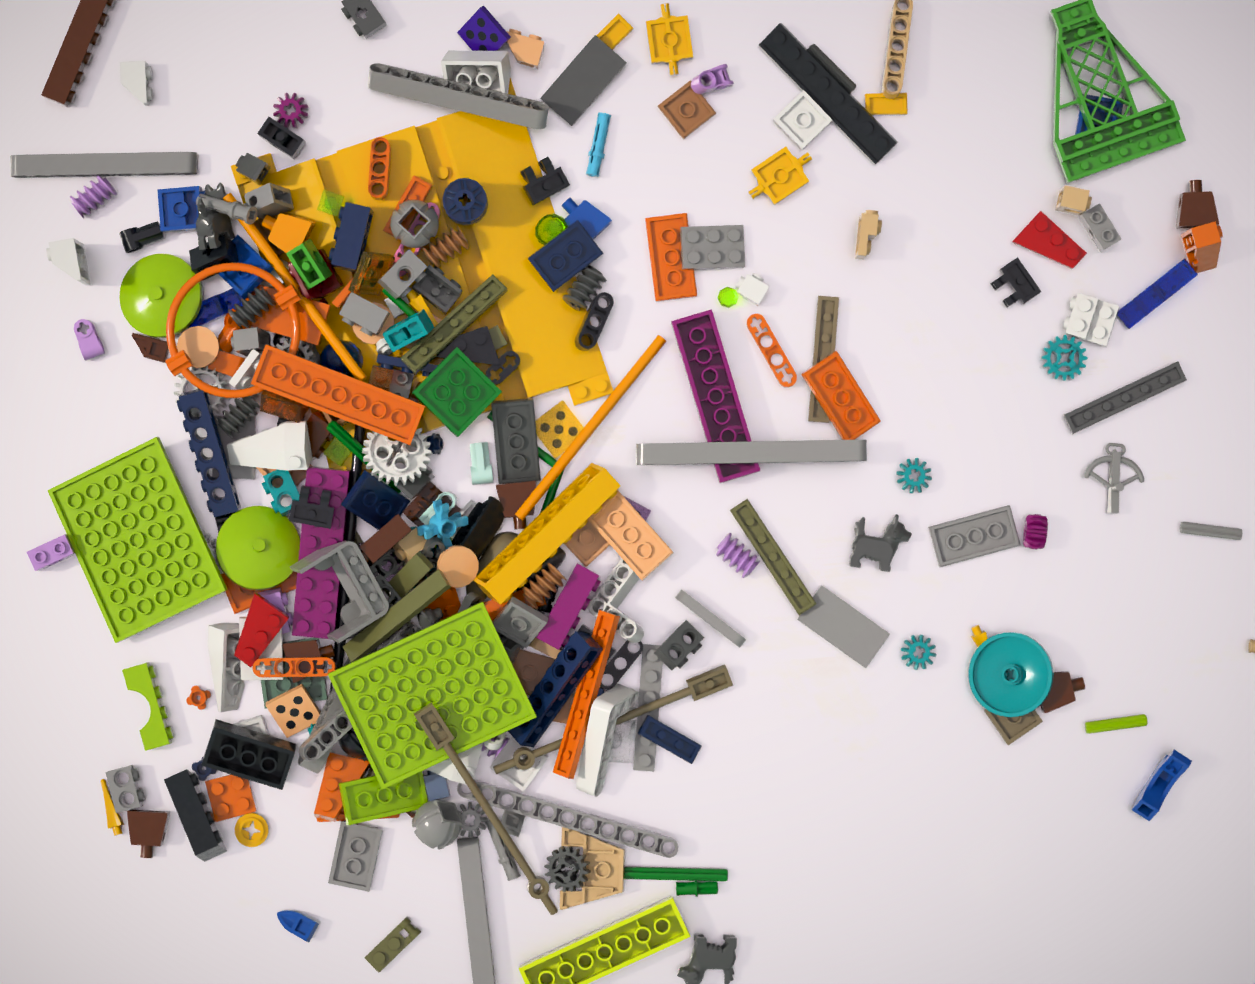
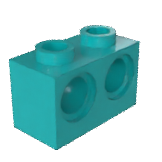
(408, 330)
(288, 489)

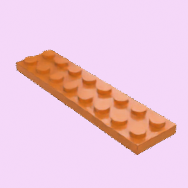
(338, 394)

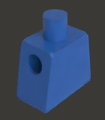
(589, 216)

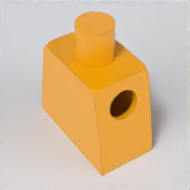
(288, 230)

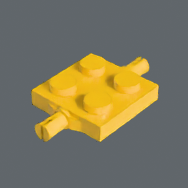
(669, 39)
(780, 175)

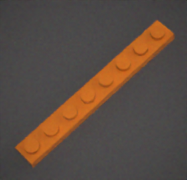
(584, 697)

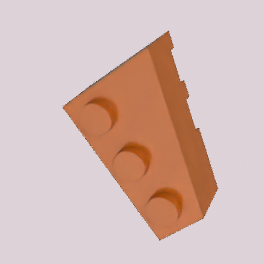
(1203, 246)
(337, 770)

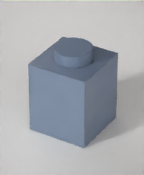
(436, 786)

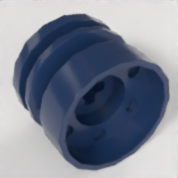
(474, 210)

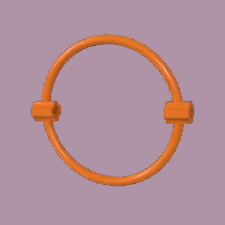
(180, 361)

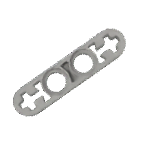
(710, 618)

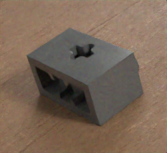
(368, 25)

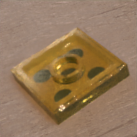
(369, 271)
(558, 428)

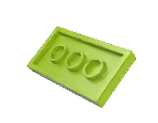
(366, 800)

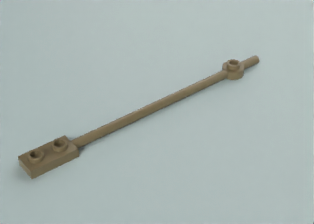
(698, 687)
(441, 737)

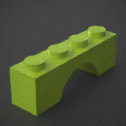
(155, 732)

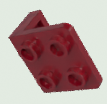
(323, 288)

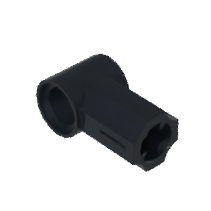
(135, 238)

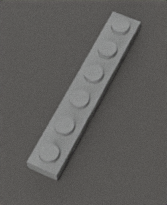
(649, 691)

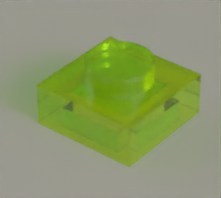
(330, 203)
(337, 452)

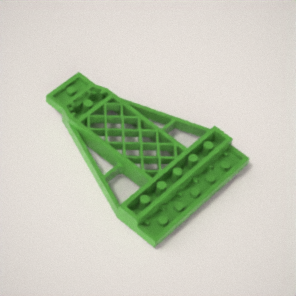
(1118, 140)

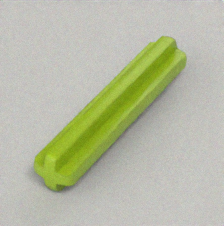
(1116, 723)

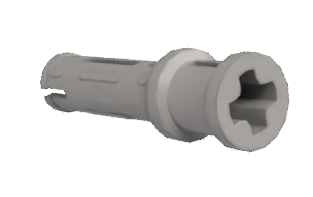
(234, 210)

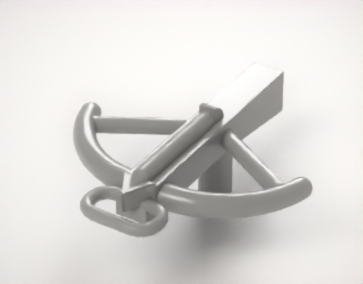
(1114, 484)

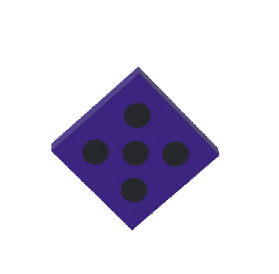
(483, 32)

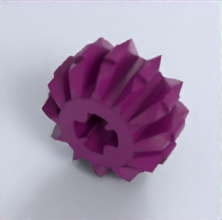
(286, 104)
(1035, 531)

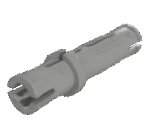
(504, 854)

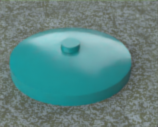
(1011, 674)

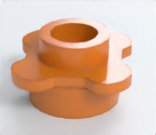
(192, 699)

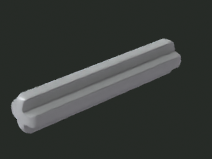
(1211, 530)

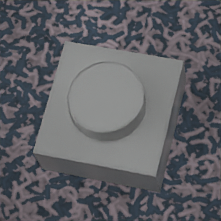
(512, 822)

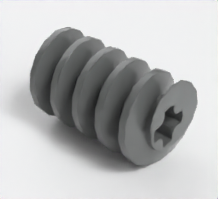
(584, 287)
(251, 307)
(237, 415)

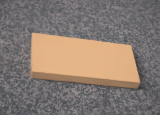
(630, 536)

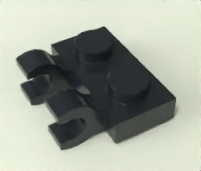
(546, 185)
(1020, 282)
(312, 513)

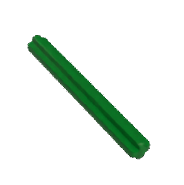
(352, 444)
(665, 873)

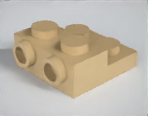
(868, 228)

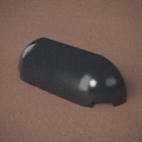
(482, 526)

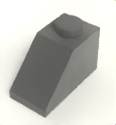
(252, 168)
(413, 489)

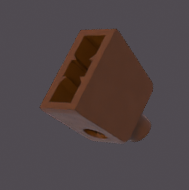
(1196, 207)
(512, 497)
(307, 649)
(1062, 691)
(147, 829)

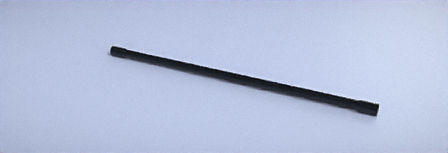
(350, 530)

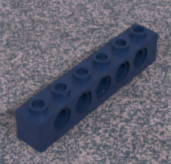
(215, 504)
(557, 686)

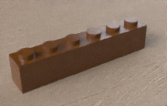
(76, 51)

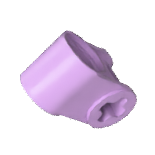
(715, 79)
(89, 343)

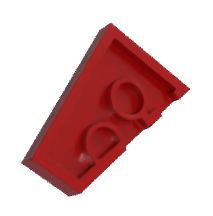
(1049, 240)
(260, 628)

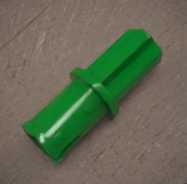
(696, 888)

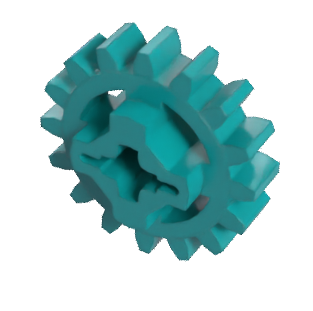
(1071, 364)

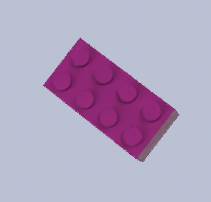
(568, 605)

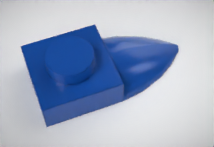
(298, 924)

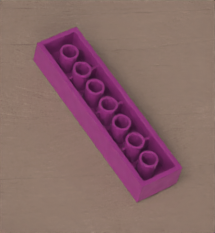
(712, 387)
(319, 589)

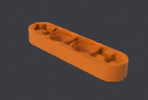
(775, 348)
(294, 667)

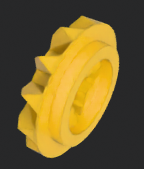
(243, 835)

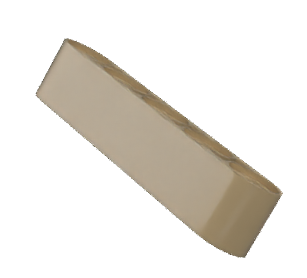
(892, 55)

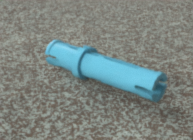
(597, 148)

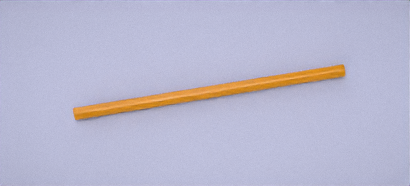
(307, 305)
(590, 427)

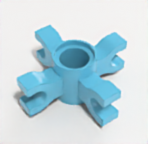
(441, 524)

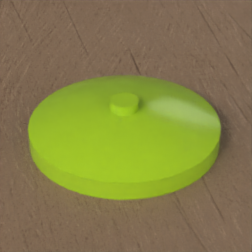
(150, 290)
(257, 548)

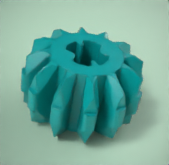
(920, 479)
(912, 648)

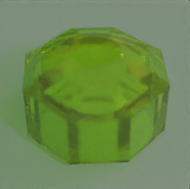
(727, 297)

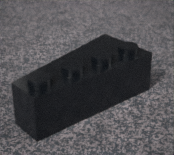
(195, 816)

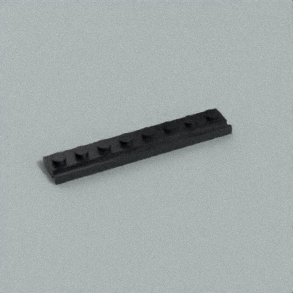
(828, 93)

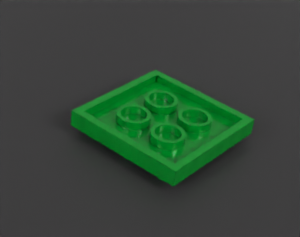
(457, 392)

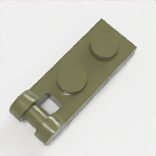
(392, 945)

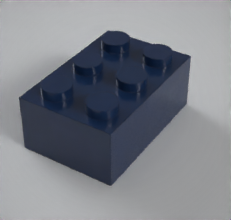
(351, 236)

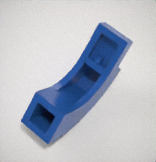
(1159, 784)

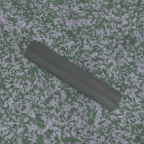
(832, 67)

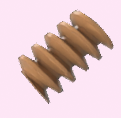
(446, 247)
(543, 585)

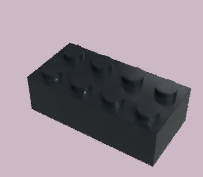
(249, 754)

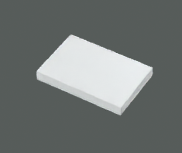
(273, 650)

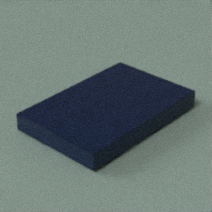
(565, 255)
(374, 501)

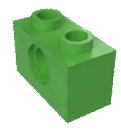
(309, 264)

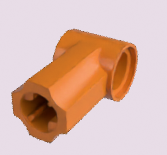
(227, 332)

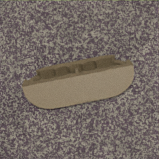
(496, 545)

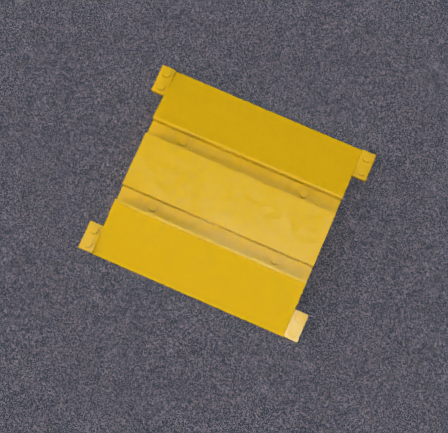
(529, 314)

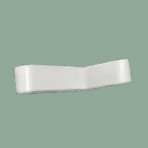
(611, 603)
(600, 735)

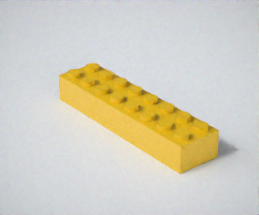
(546, 533)

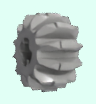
(477, 822)

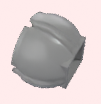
(425, 233)
(437, 823)

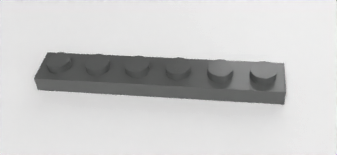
(1125, 397)

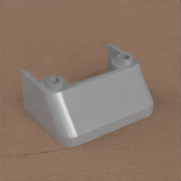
(365, 595)

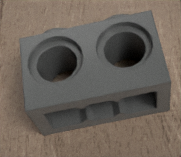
(677, 643)

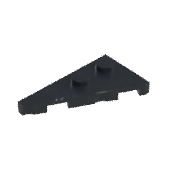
(475, 345)

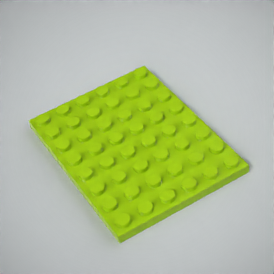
(137, 540)
(454, 666)

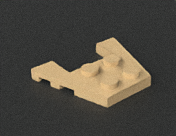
(606, 869)

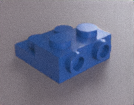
(178, 208)

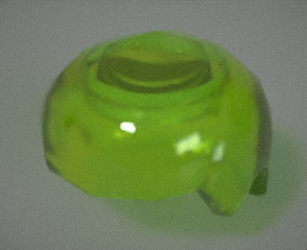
(549, 227)

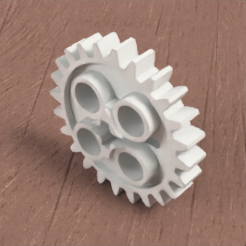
(413, 461)

